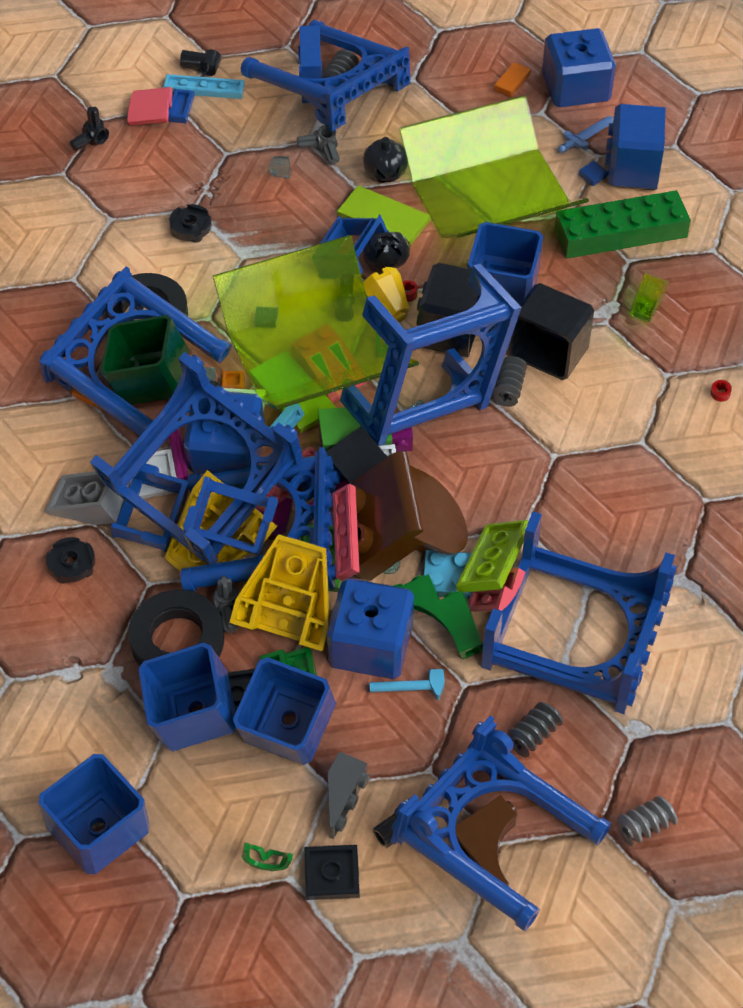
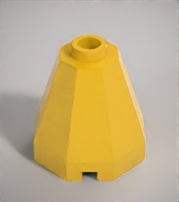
(389, 291)

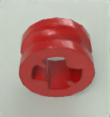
(412, 286)
(721, 384)

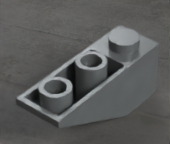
(344, 782)

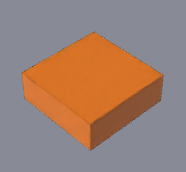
(233, 379)

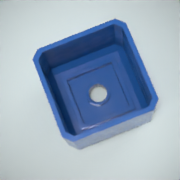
(578, 67)
(636, 146)
(509, 256)
(216, 445)
(365, 643)
(178, 684)
(279, 691)
(93, 795)

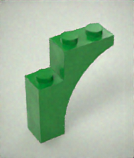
(450, 611)

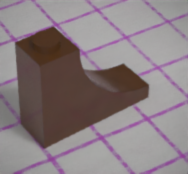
(483, 832)

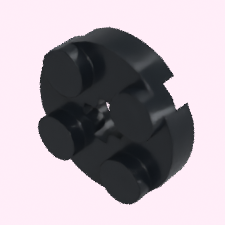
(190, 232)
(73, 571)

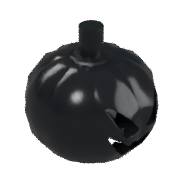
(385, 160)
(386, 250)

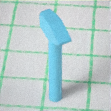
(435, 683)

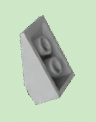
(85, 499)

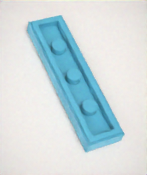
(206, 86)

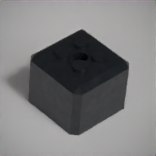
(446, 295)
(552, 331)

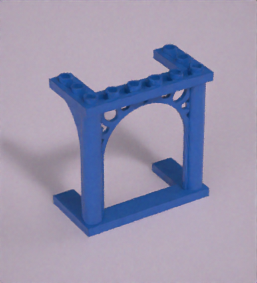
(469, 386)
(190, 390)
(644, 588)

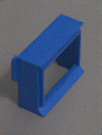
(309, 53)
(356, 226)
(150, 476)
(196, 513)

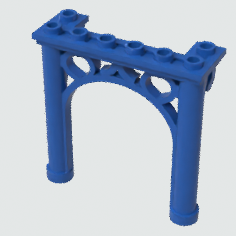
(390, 67)
(121, 289)
(317, 480)
(488, 753)

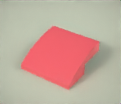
(149, 106)
(498, 599)

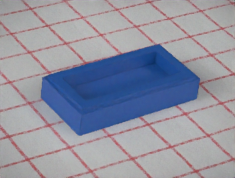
(181, 106)

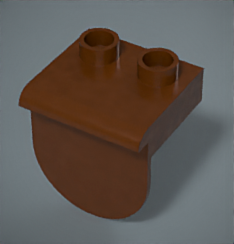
(402, 513)

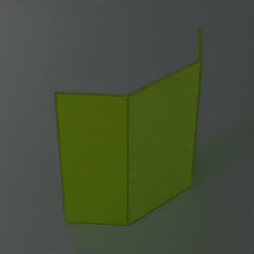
(481, 168)
(302, 323)

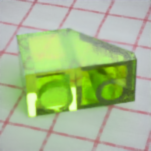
(649, 297)

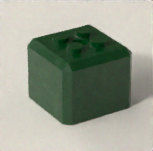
(143, 359)

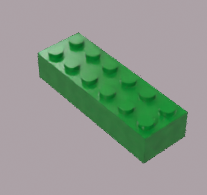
(622, 224)

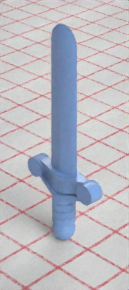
(579, 139)

